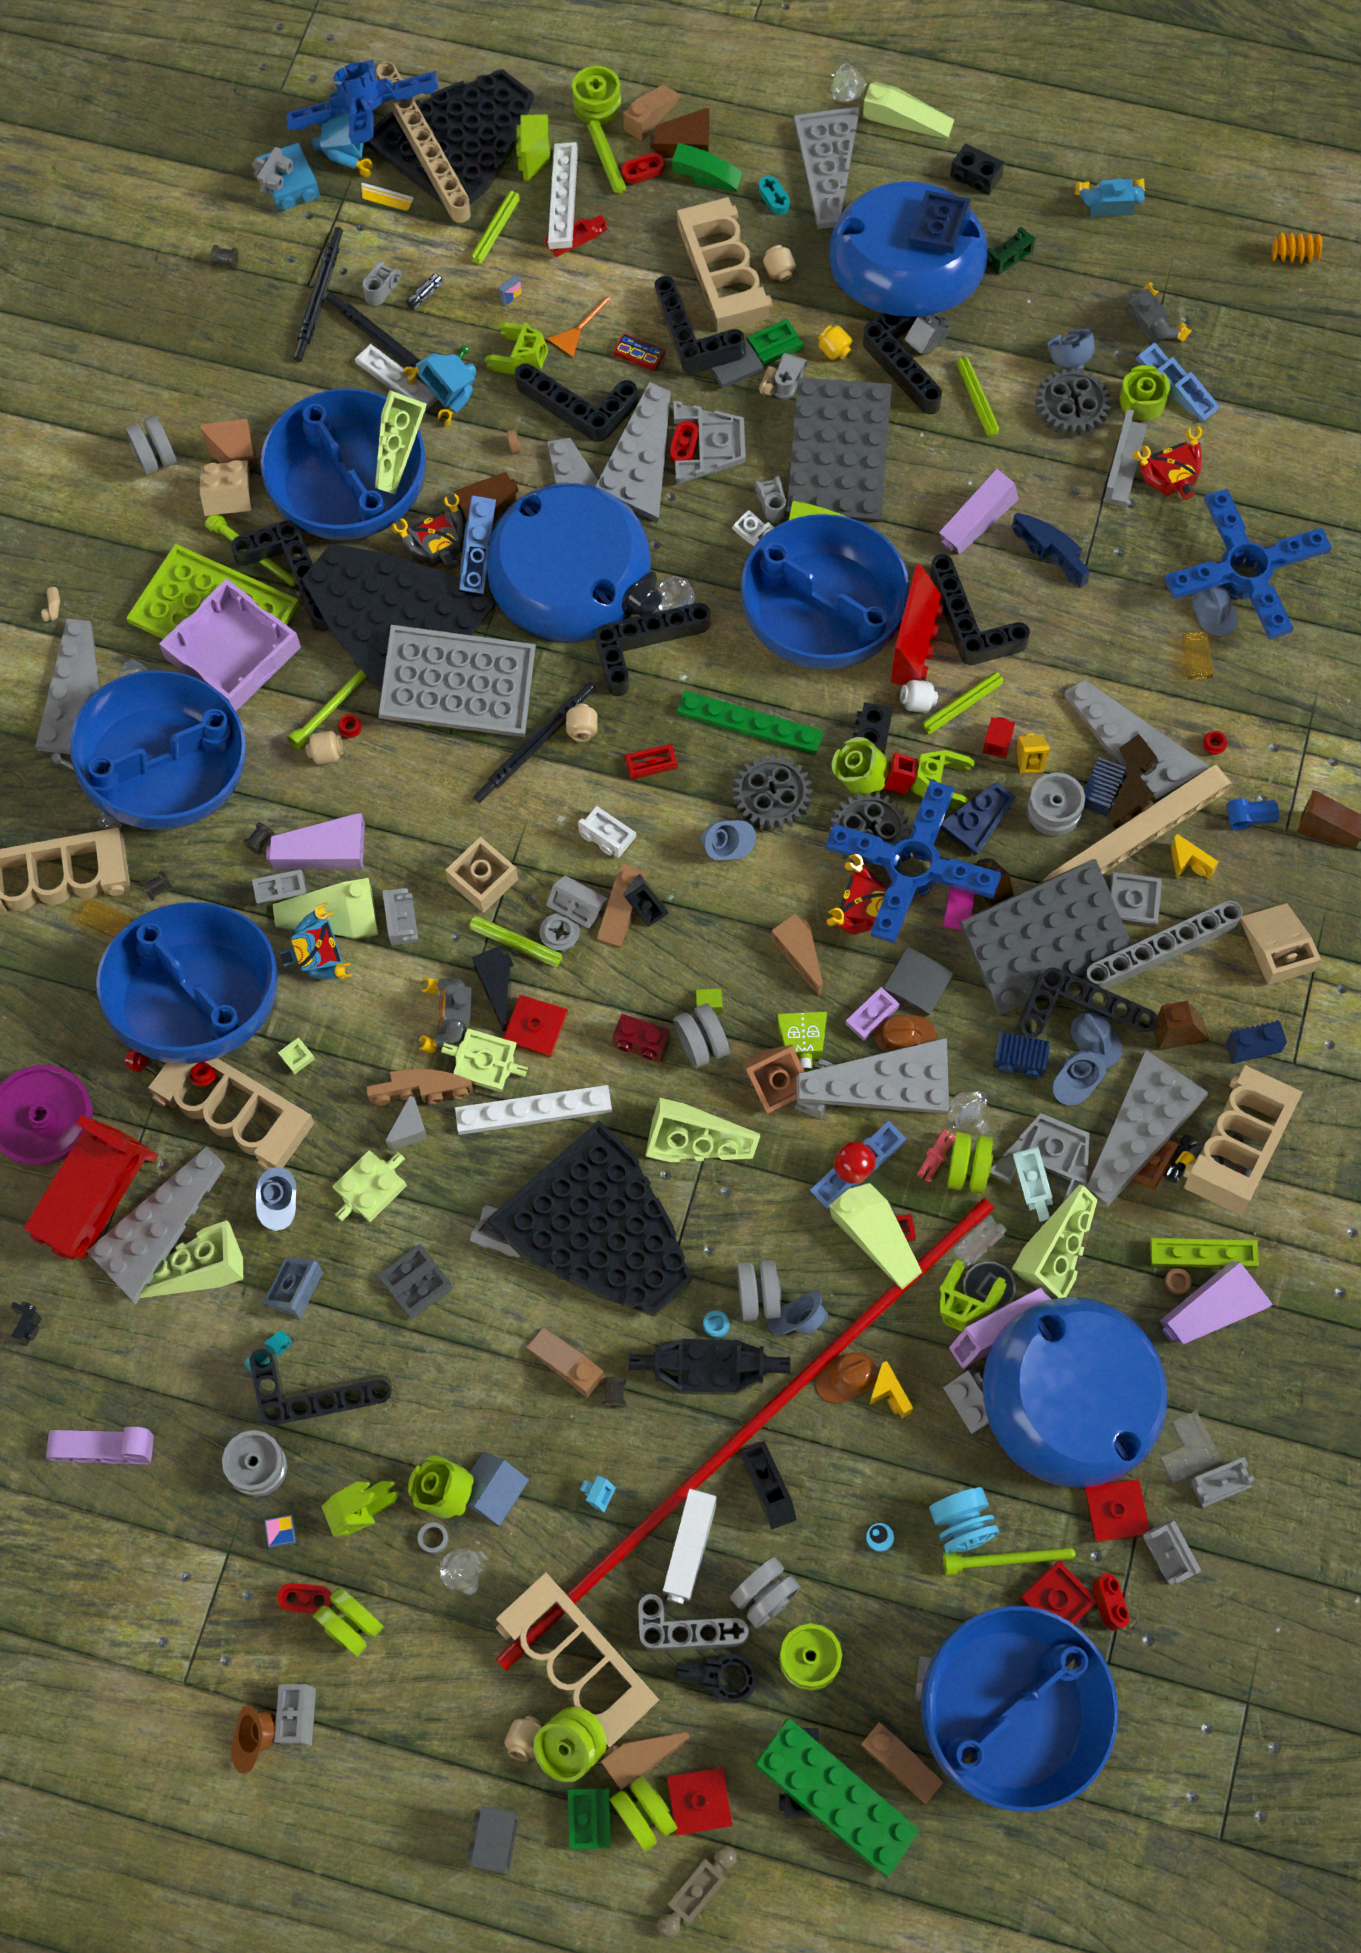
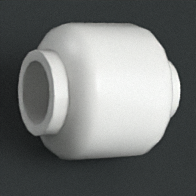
(918, 696)

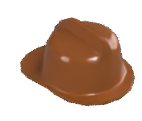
(904, 1032)
(847, 1378)
(253, 1735)

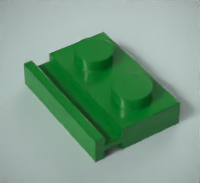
(775, 341)
(589, 1819)

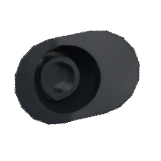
(642, 597)

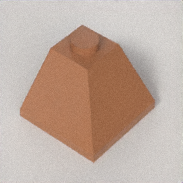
(230, 441)
(774, 1076)

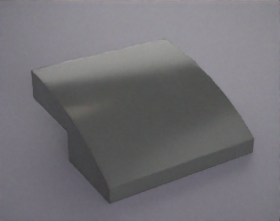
(738, 370)
(917, 981)
(415, 1281)

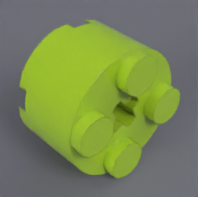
(1144, 392)
(861, 766)
(440, 1487)

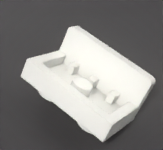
(606, 831)

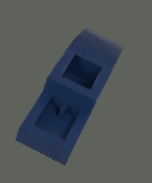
(1047, 540)

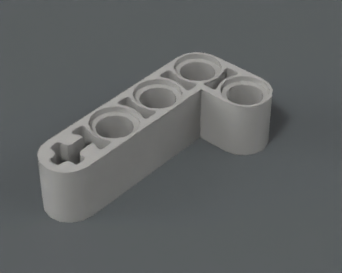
(692, 1627)

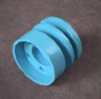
(964, 1521)

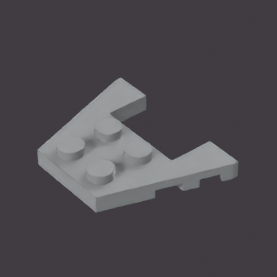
(719, 441)
(1061, 1147)

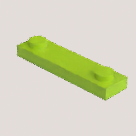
(1203, 1252)

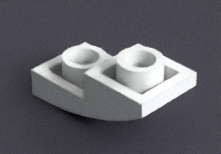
(751, 528)

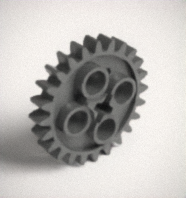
(1091, 396)
(778, 811)
(889, 818)

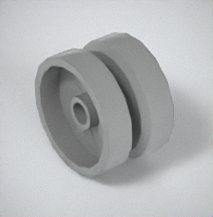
(148, 446)
(1055, 804)
(701, 1035)
(759, 1290)
(240, 1468)
(761, 1588)

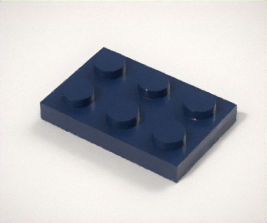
(939, 222)

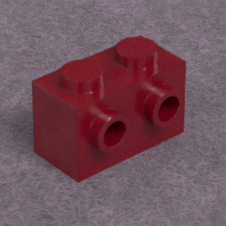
(641, 1038)

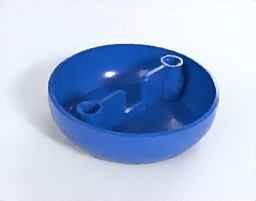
(885, 273)
(324, 466)
(564, 555)
(824, 591)
(158, 749)
(187, 982)
(1071, 1389)
(1017, 1709)

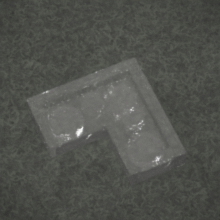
(1196, 1452)

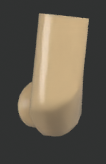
(766, 386)
(53, 604)

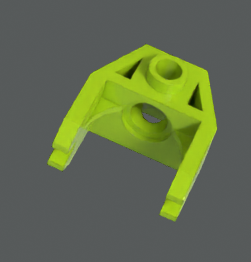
(528, 349)
(931, 768)
(961, 1310)
(354, 1508)

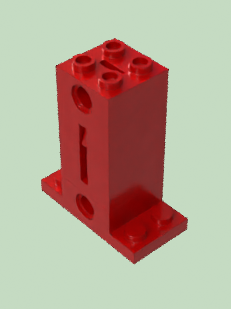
(87, 1189)

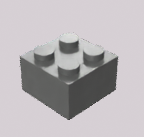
(493, 1840)

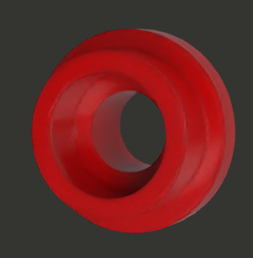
(346, 721)
(1214, 736)
(136, 1061)
(202, 1074)

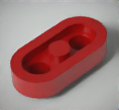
(642, 168)
(682, 444)
(306, 1597)
(1110, 1602)

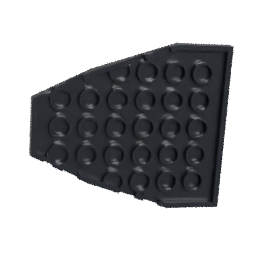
(472, 126)
(370, 591)
(597, 1225)

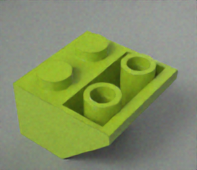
(533, 144)

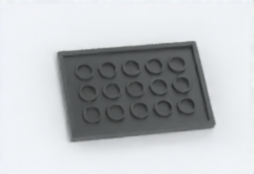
(840, 446)
(1054, 924)

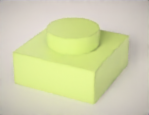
(296, 1055)

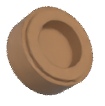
(513, 441)
(1177, 1282)

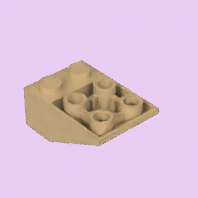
(1280, 943)

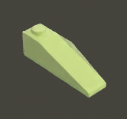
(899, 109)
(397, 434)
(349, 901)
(690, 1133)
(873, 1226)
(1053, 1251)
(201, 1264)

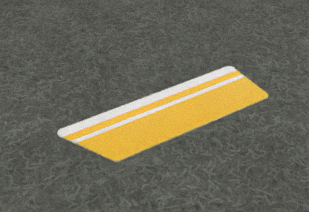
(386, 197)

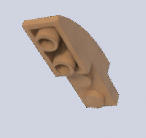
(431, 1084)

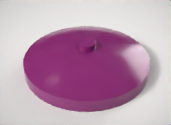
(41, 1114)

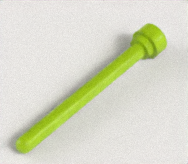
(217, 524)
(299, 737)
(955, 1563)

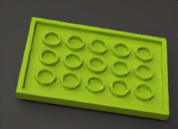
(187, 581)

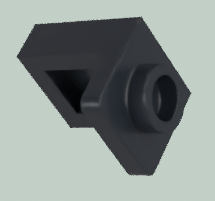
(28, 1324)

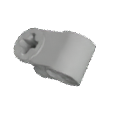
(380, 283)
(787, 375)
(771, 495)

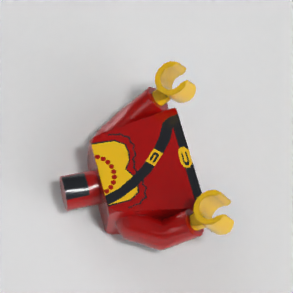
(1173, 468)
(860, 901)

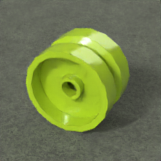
(596, 95)
(969, 1162)
(345, 1624)
(810, 1674)
(570, 1744)
(646, 1811)

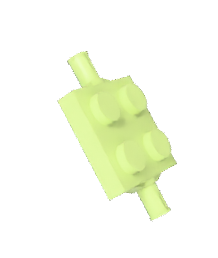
(485, 1059)
(369, 1186)

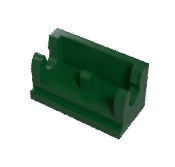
(1011, 251)

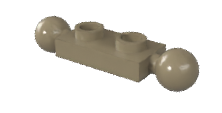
(697, 1892)

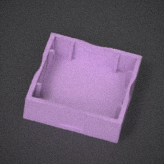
(230, 644)

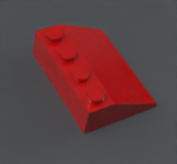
(917, 630)

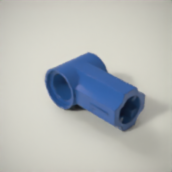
(1245, 814)

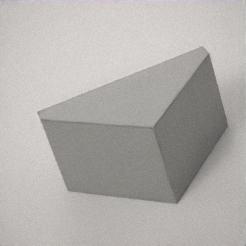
(407, 1128)

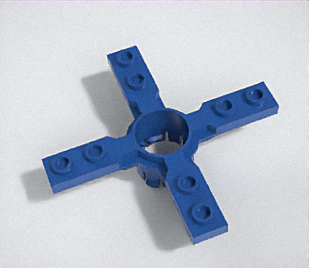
(359, 96)
(1262, 595)
(921, 845)

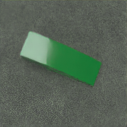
(706, 168)

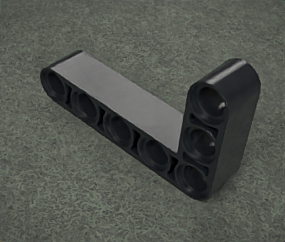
(881, 338)
(692, 353)
(574, 405)
(280, 545)
(965, 619)
(644, 637)
(1083, 999)
(310, 1396)

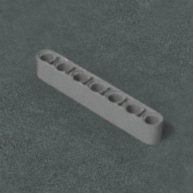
(1168, 937)

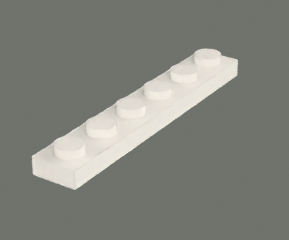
(563, 195)
(533, 1109)

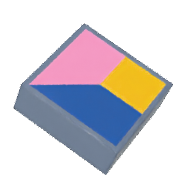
(510, 290)
(280, 1531)

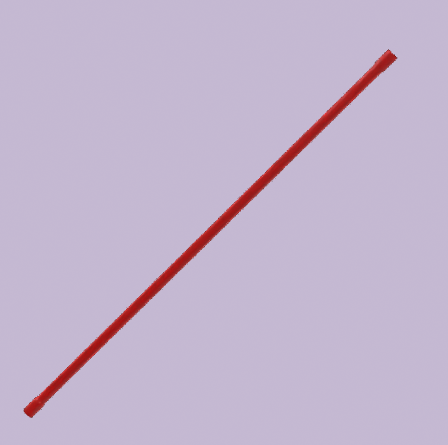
(515, 1651)

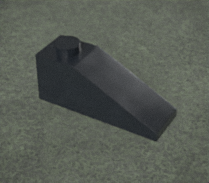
(495, 976)
(768, 1485)

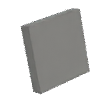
(1136, 898)

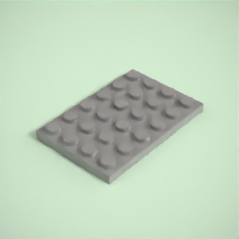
(457, 681)

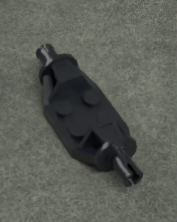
(709, 1365)

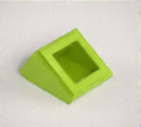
(710, 996)

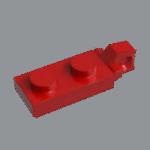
(583, 232)

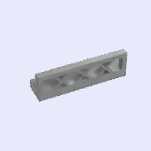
(1124, 463)

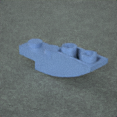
(475, 544)

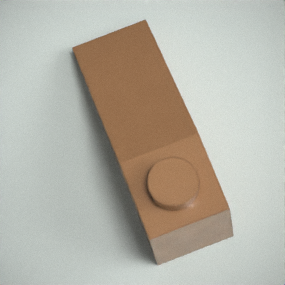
(649, 111)
(618, 910)
(797, 945)
(567, 1362)
(639, 1757)
(901, 1763)

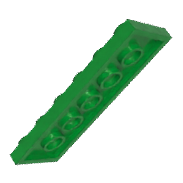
(836, 1797)

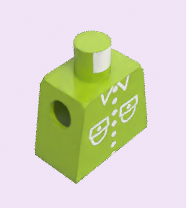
(805, 1034)

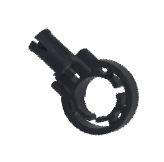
(700, 1675)

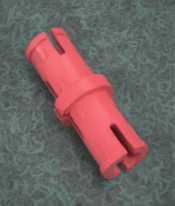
(936, 1155)

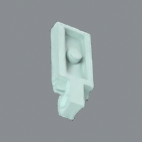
(1034, 1181)

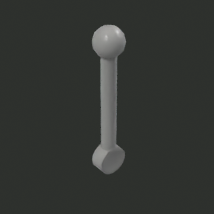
(56, 758)

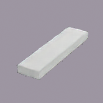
(392, 375)

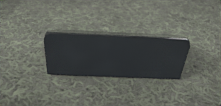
(645, 901)

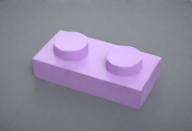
(872, 1014)

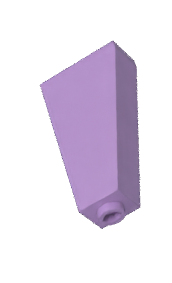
(979, 512)
(320, 846)
(1217, 1303)
(978, 1338)

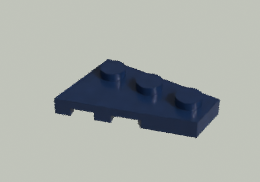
(978, 818)

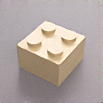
(225, 487)
(481, 874)

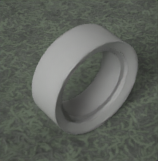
(441, 1547)

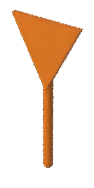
(568, 340)

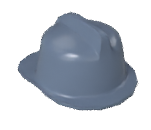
(1215, 611)
(728, 839)
(1097, 1035)
(1078, 1077)
(276, 1198)
(801, 1315)

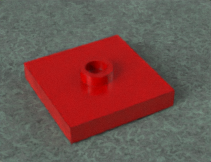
(536, 1025)
(1117, 1510)
(1060, 1594)
(699, 1801)

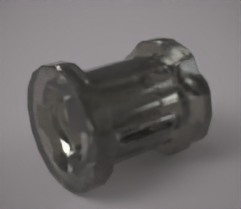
(224, 256)
(258, 838)
(157, 885)
(614, 1392)

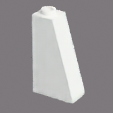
(689, 1546)

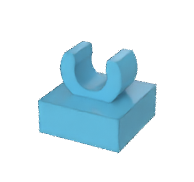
(599, 1493)

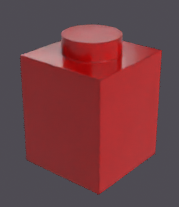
(998, 737)
(901, 773)

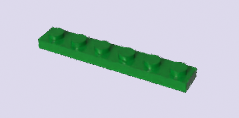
(750, 722)

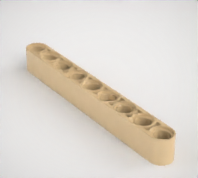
(427, 150)
(1153, 822)

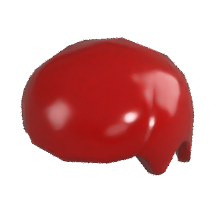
(854, 1162)

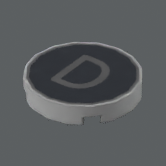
(981, 1279)

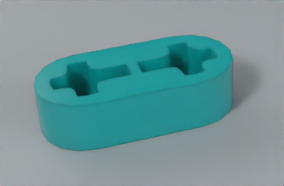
(770, 197)
(279, 1342)

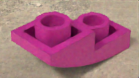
(958, 907)

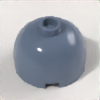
(1072, 350)

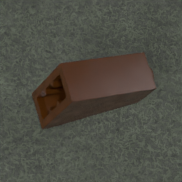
(687, 130)
(496, 487)
(1330, 821)
(1179, 1026)

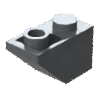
(928, 333)

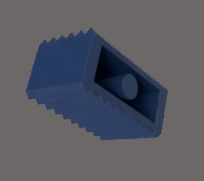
(1103, 785)
(1256, 1042)
(1021, 1055)

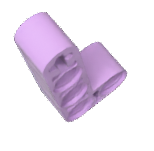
(125, 1447)

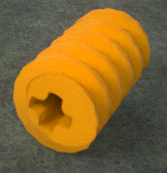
(1297, 246)

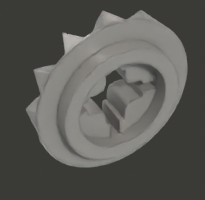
(554, 923)

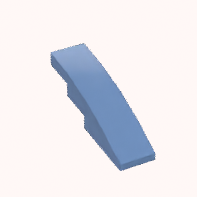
(1183, 387)
(883, 1145)

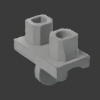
(268, 169)

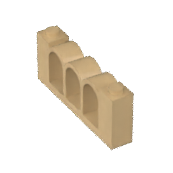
(734, 309)
(111, 876)
(271, 1151)
(1221, 1183)
(530, 1607)

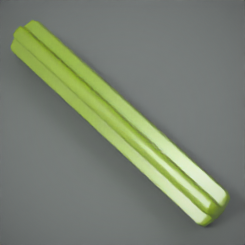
(606, 156)
(495, 227)
(977, 396)
(962, 702)
(515, 941)

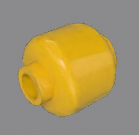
(835, 342)

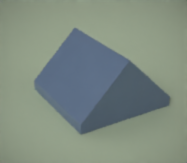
(293, 1286)
(495, 1487)

